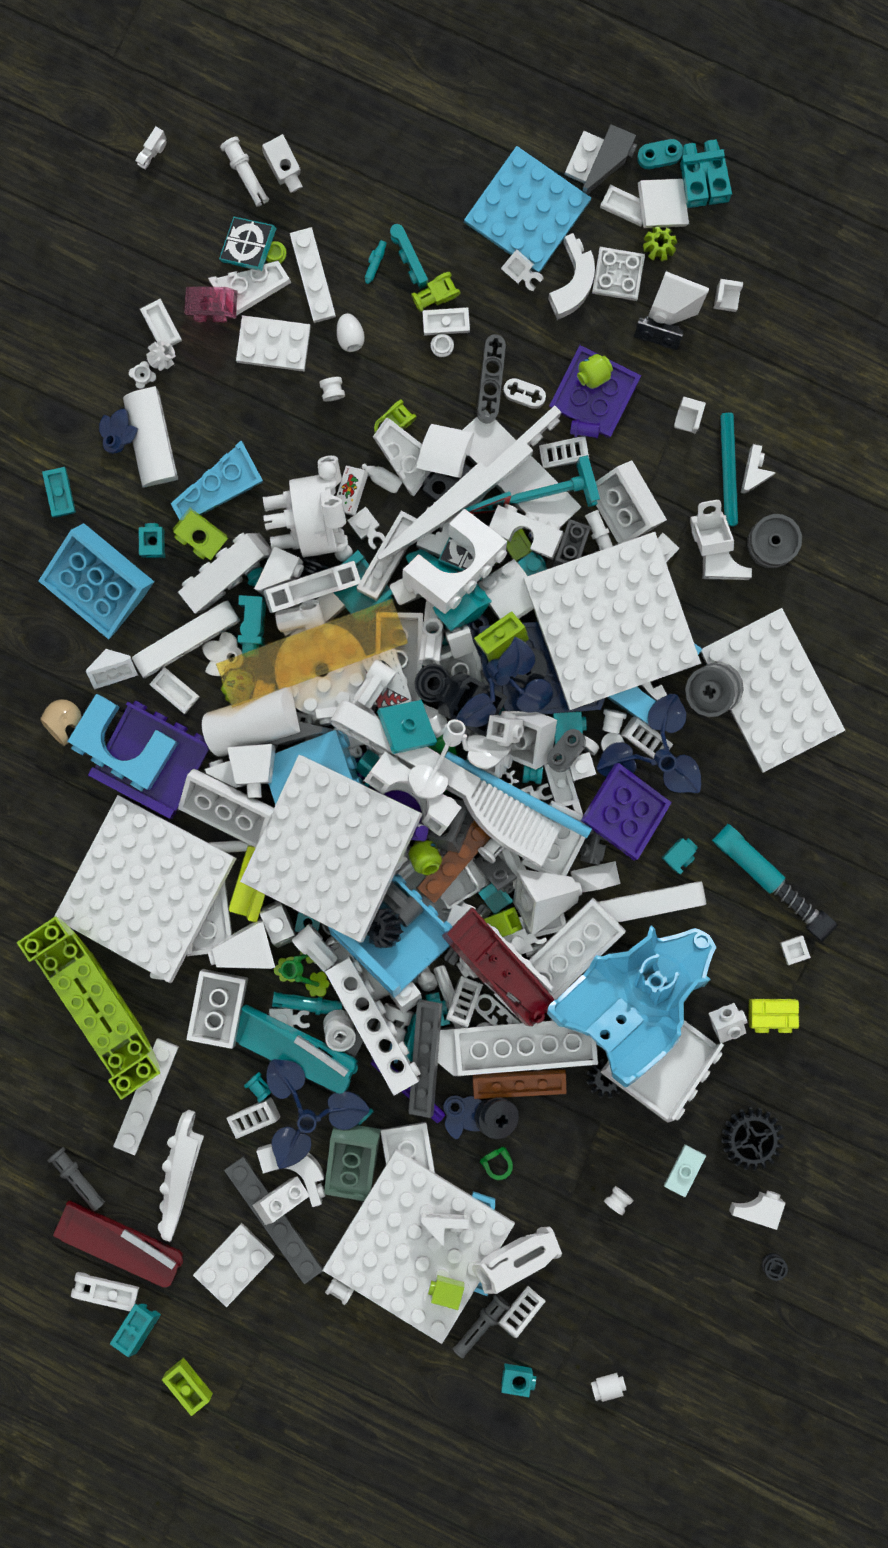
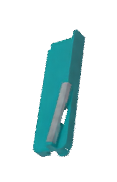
(280, 1041)

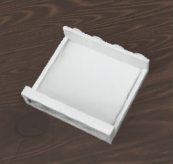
(675, 1076)

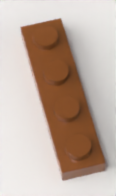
(453, 863)
(519, 1083)

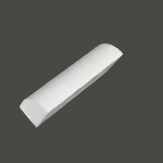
(152, 439)

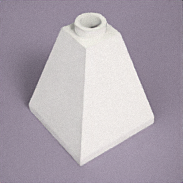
(543, 897)
(244, 949)

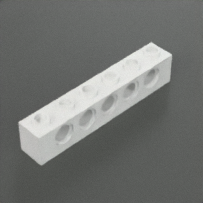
(396, 1080)

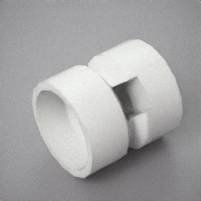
(394, 1013)
(339, 1030)

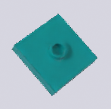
(407, 726)

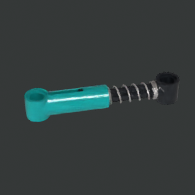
(766, 875)

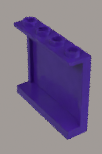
(130, 740)

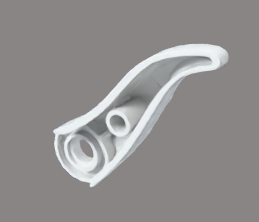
(179, 1170)

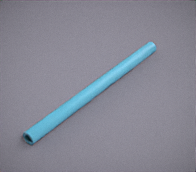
(517, 794)

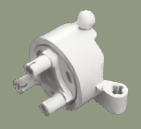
(311, 514)

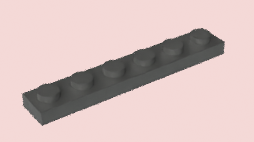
(281, 1230)

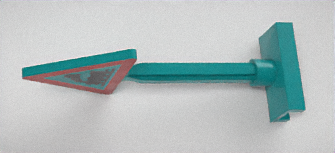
(584, 481)

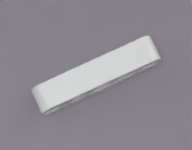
(185, 639)
(655, 902)

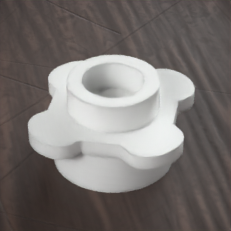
(135, 373)

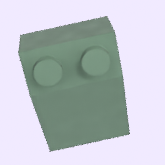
(352, 1162)

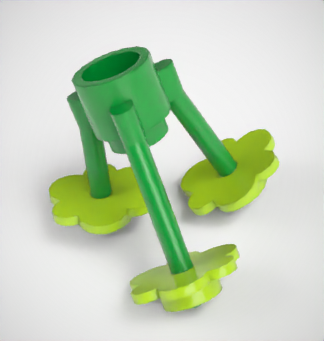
(292, 970)

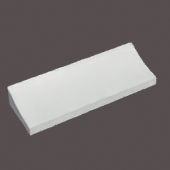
(489, 443)
(521, 1048)

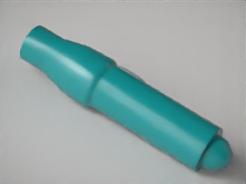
(374, 260)

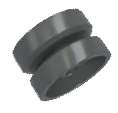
(786, 534)
(701, 691)

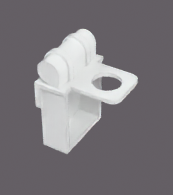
(711, 530)
(465, 885)

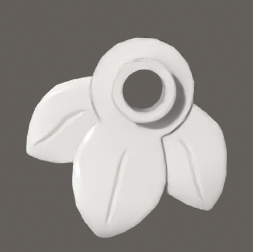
(220, 651)

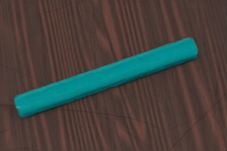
(729, 468)

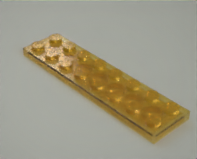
(312, 653)

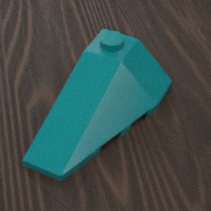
(471, 604)

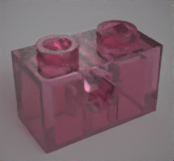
(211, 302)

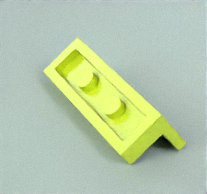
(246, 899)

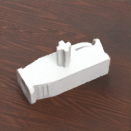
(517, 1260)

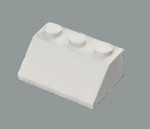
(627, 503)

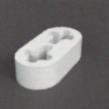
(525, 388)

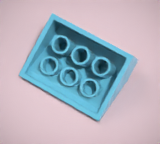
(95, 580)

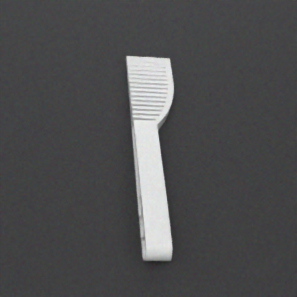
(498, 814)

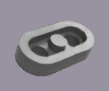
(568, 751)

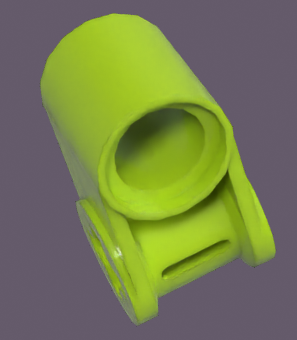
(398, 414)

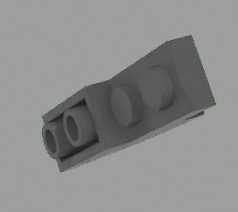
(572, 542)

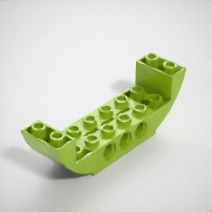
(93, 1004)

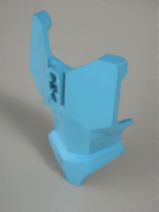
(643, 990)

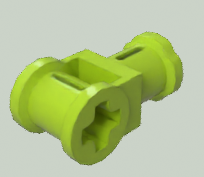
(436, 292)

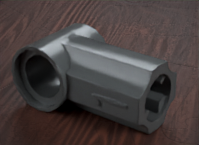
(405, 906)

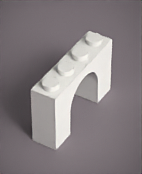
(447, 589)

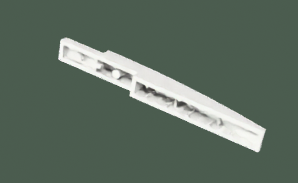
(472, 486)

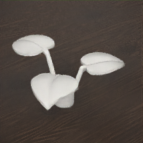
(482, 753)

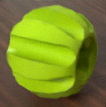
(652, 243)

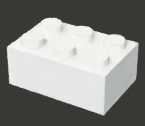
(217, 1008)

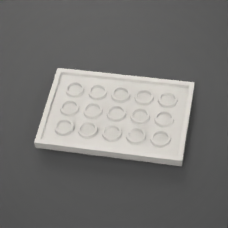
(782, 697)

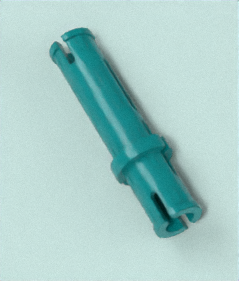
(304, 1003)

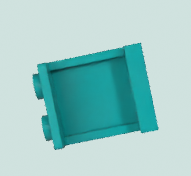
(351, 597)

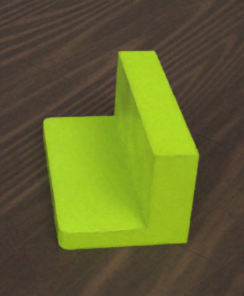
(499, 636)

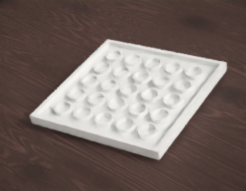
(612, 620)
(331, 848)
(145, 888)
(395, 1256)

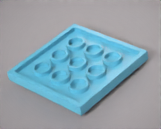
(527, 209)

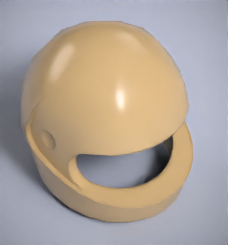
(58, 716)

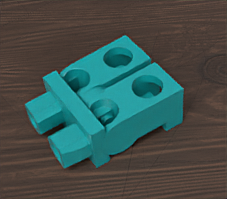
(705, 175)
(253, 624)

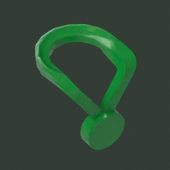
(504, 1152)

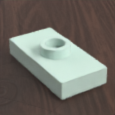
(684, 1170)

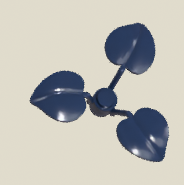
(515, 660)
(679, 773)
(291, 1145)

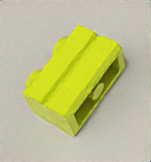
(773, 1014)

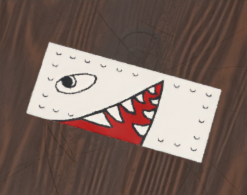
(397, 690)

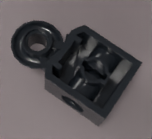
(453, 692)

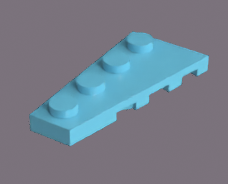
(221, 483)

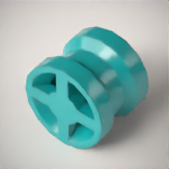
(531, 774)

